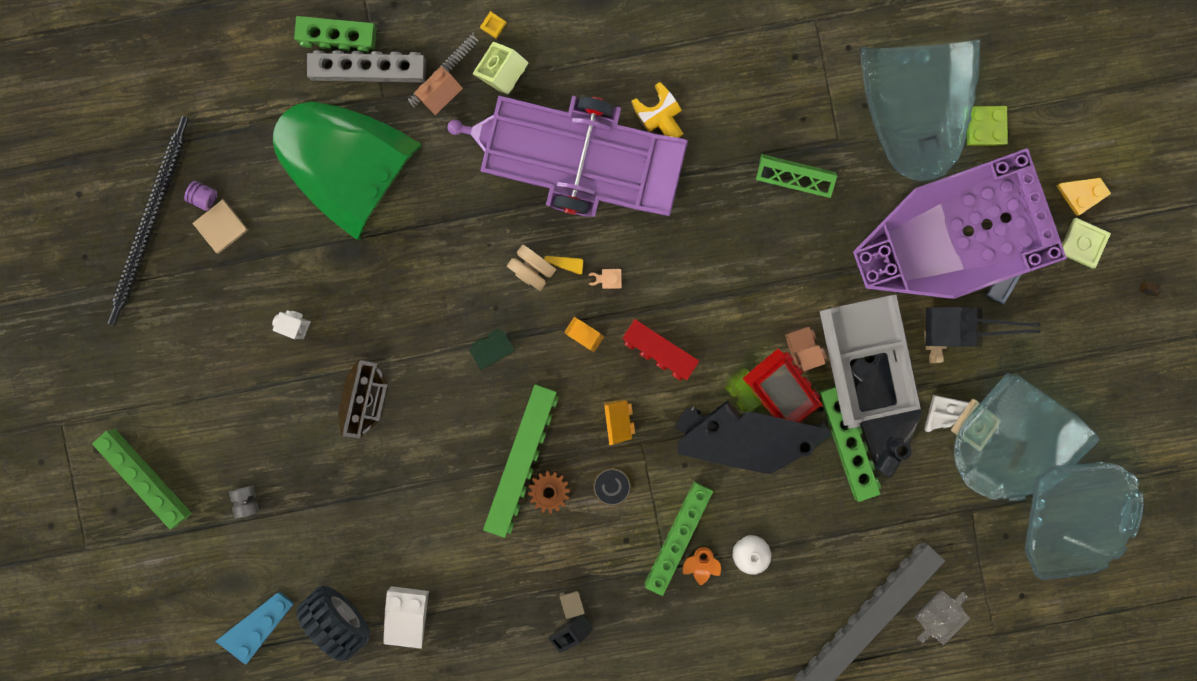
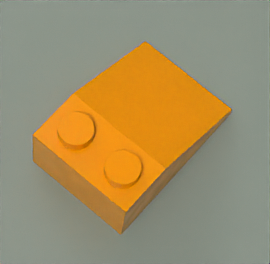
(618, 421)

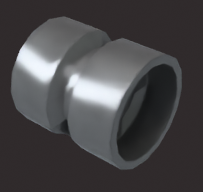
(244, 501)

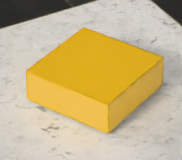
(493, 25)

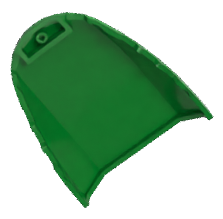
(341, 159)

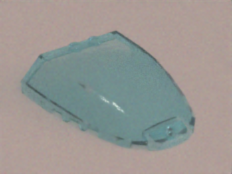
(921, 96)

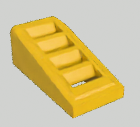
(571, 264)

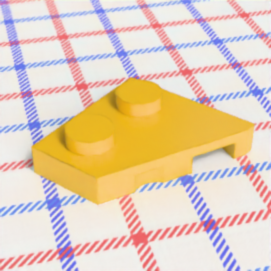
(1083, 194)

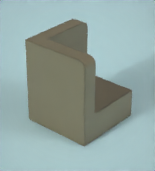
(572, 604)

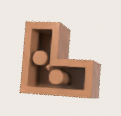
(803, 349)

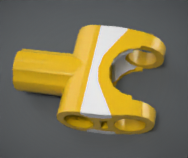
(661, 114)

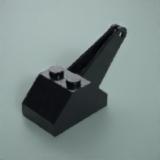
(962, 327)

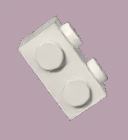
(291, 324)

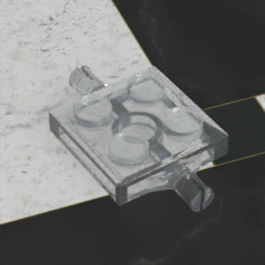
(942, 617)

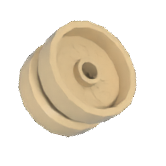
(531, 268)

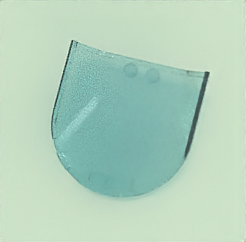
(1017, 438)
(1081, 518)

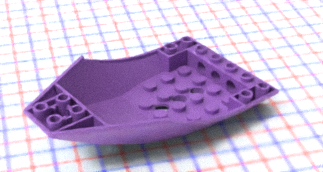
(923, 239)

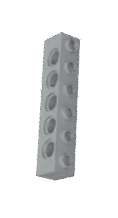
(317, 72)

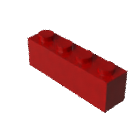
(659, 349)

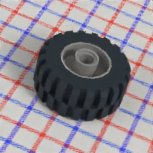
(333, 623)

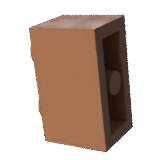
(438, 90)

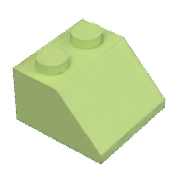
(501, 67)

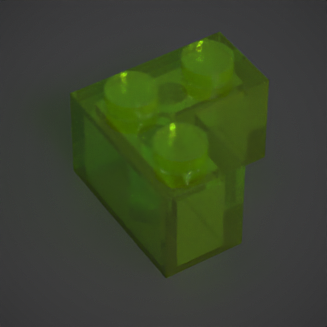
(738, 388)

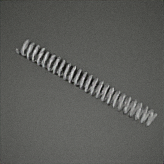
(450, 62)

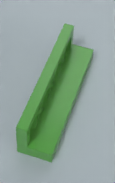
(797, 168)

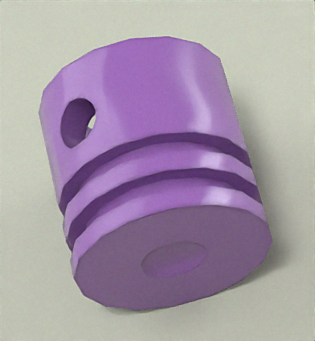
(200, 195)

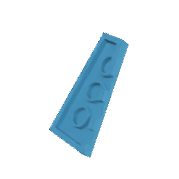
(252, 631)

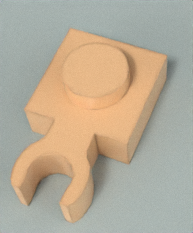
(610, 279)

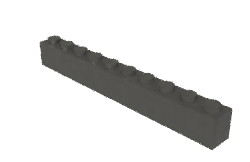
(873, 615)

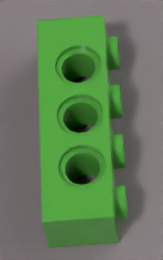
(307, 25)

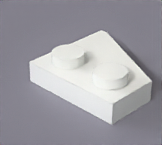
(944, 412)

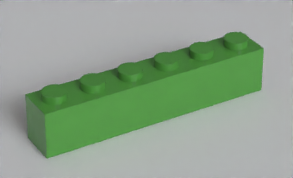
(142, 478)

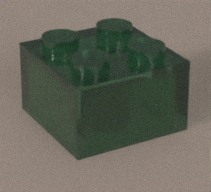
(492, 349)

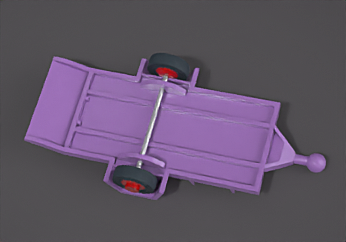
(579, 155)

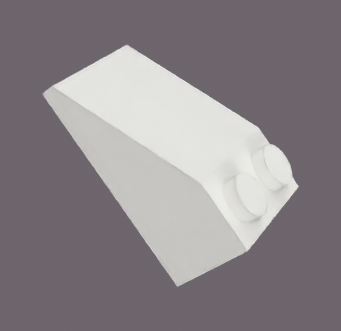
(405, 617)

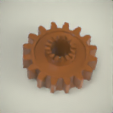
(545, 501)

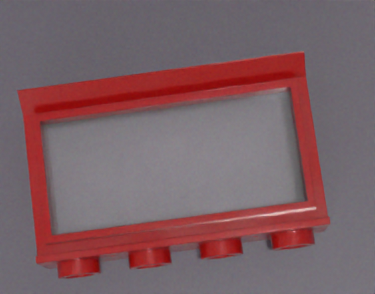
(783, 388)

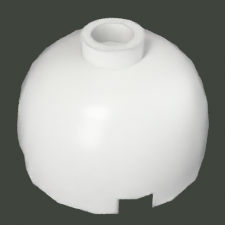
(752, 554)

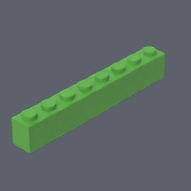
(520, 460)

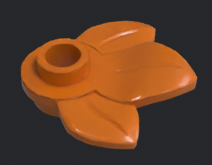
(702, 567)

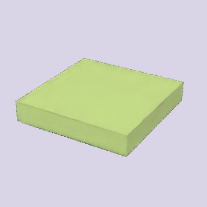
(1085, 243)

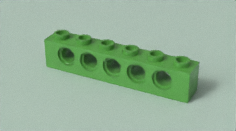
(871, 486)
(678, 538)

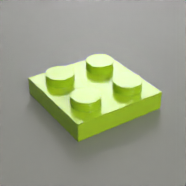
(988, 126)

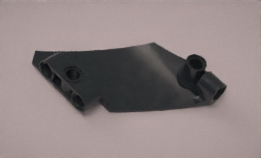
(883, 434)
(750, 440)

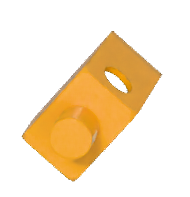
(584, 334)

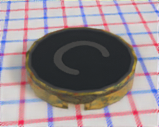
(612, 486)

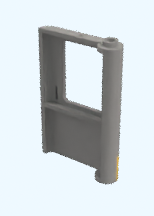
(864, 331)

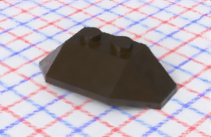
(361, 399)

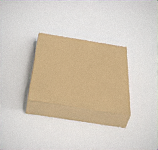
(220, 226)

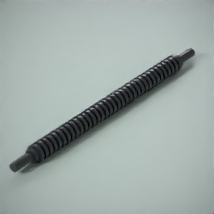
(120, 302)

